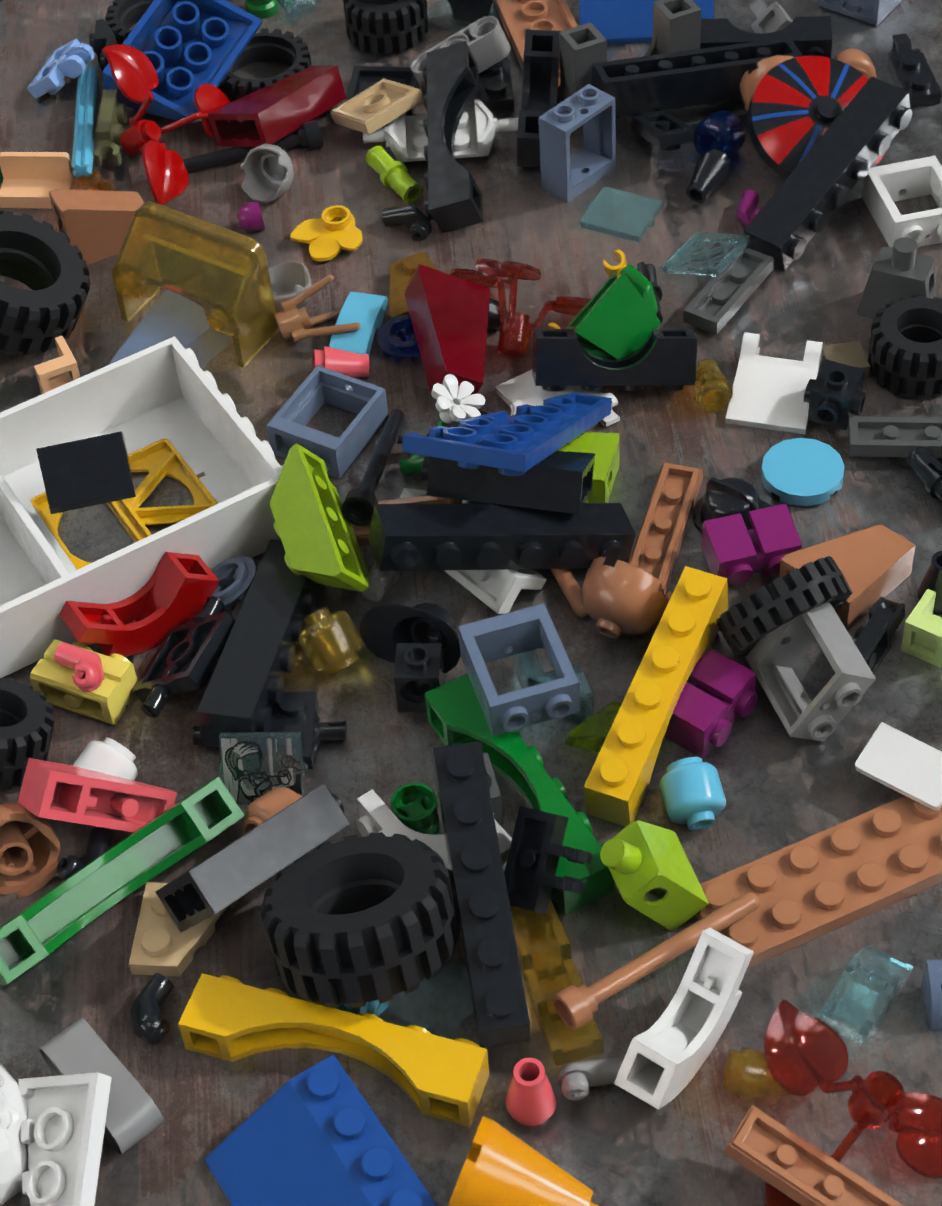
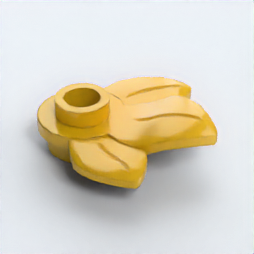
(329, 233)

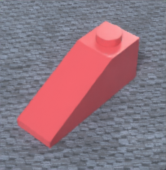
(90, 796)

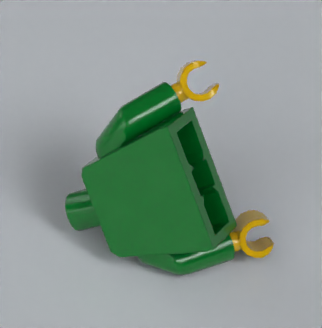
(618, 314)

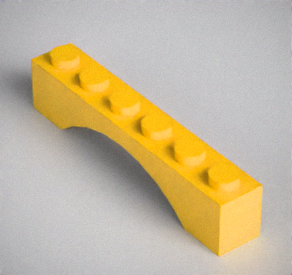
(634, 740)
(240, 1020)

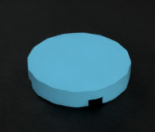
(802, 471)

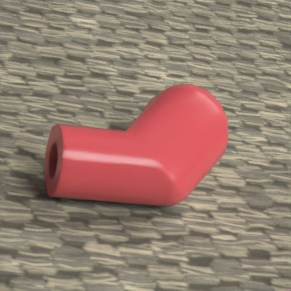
(85, 663)

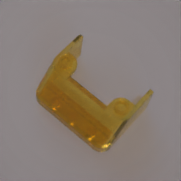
(201, 263)

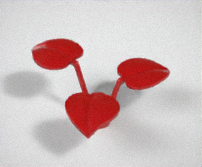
(135, 79)

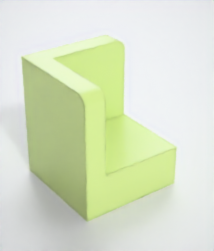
(924, 631)

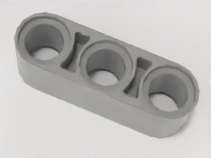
(484, 39)
(130, 1108)

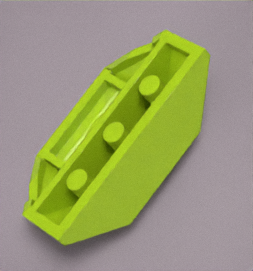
(312, 524)

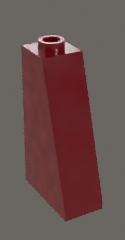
(277, 108)
(449, 325)

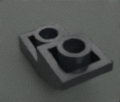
(102, 37)

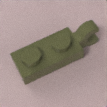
(109, 128)

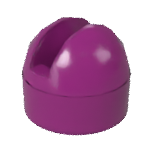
(251, 217)

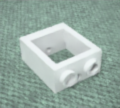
(900, 182)

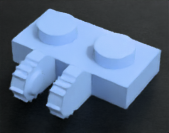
(65, 61)

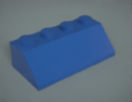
(628, 19)

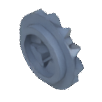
(234, 580)

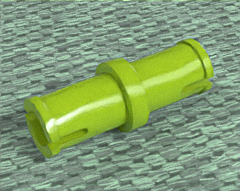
(394, 174)

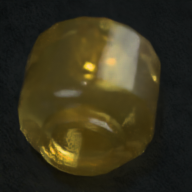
(330, 640)

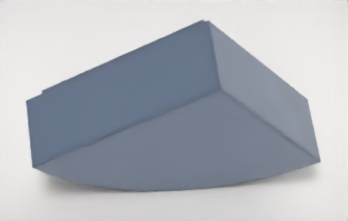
(932, 992)

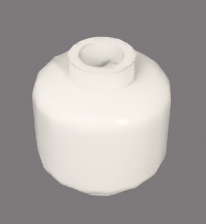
(108, 758)

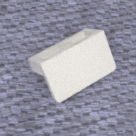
(903, 765)

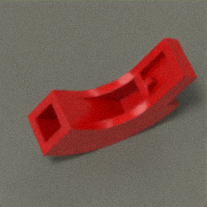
(144, 619)

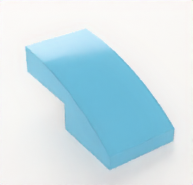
(369, 313)

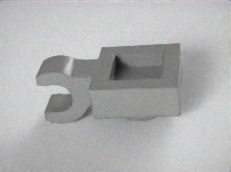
(770, 17)

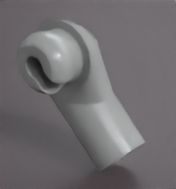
(580, 1075)

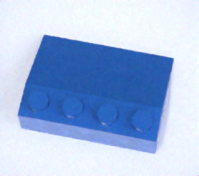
(188, 47)
(315, 1148)

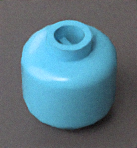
(692, 793)

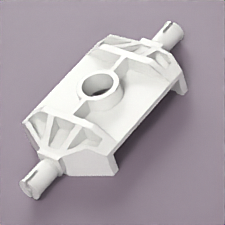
(472, 139)

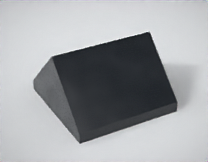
(86, 472)

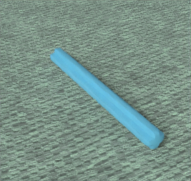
(85, 123)

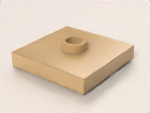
(377, 106)

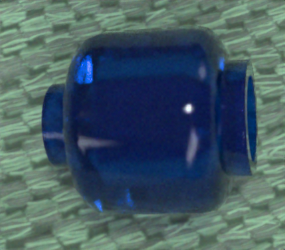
(720, 132)

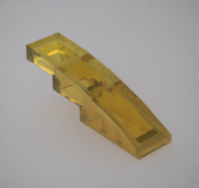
(546, 970)

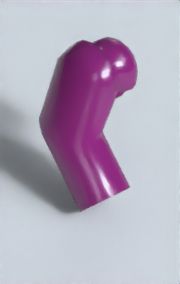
(748, 207)

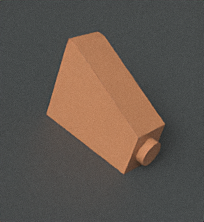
(94, 219)
(869, 559)

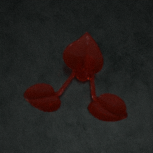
(515, 326)
(809, 1054)

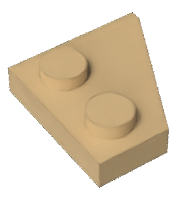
(160, 944)

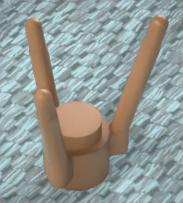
(297, 325)

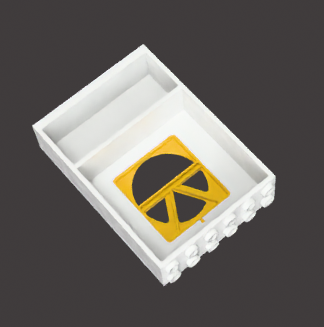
(171, 428)

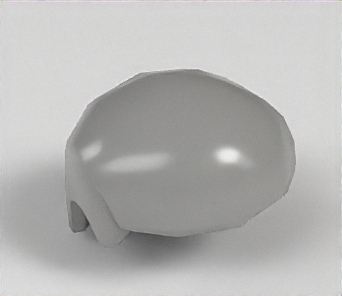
(267, 173)
(288, 281)

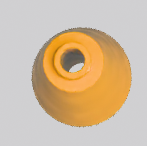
(512, 1173)

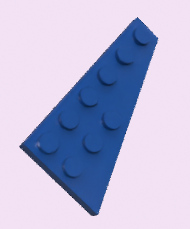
(513, 441)

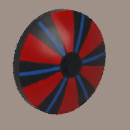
(797, 107)

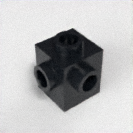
(835, 394)

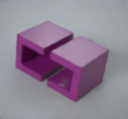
(741, 552)
(712, 707)

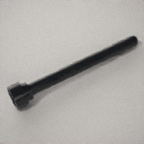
(306, 136)
(360, 502)

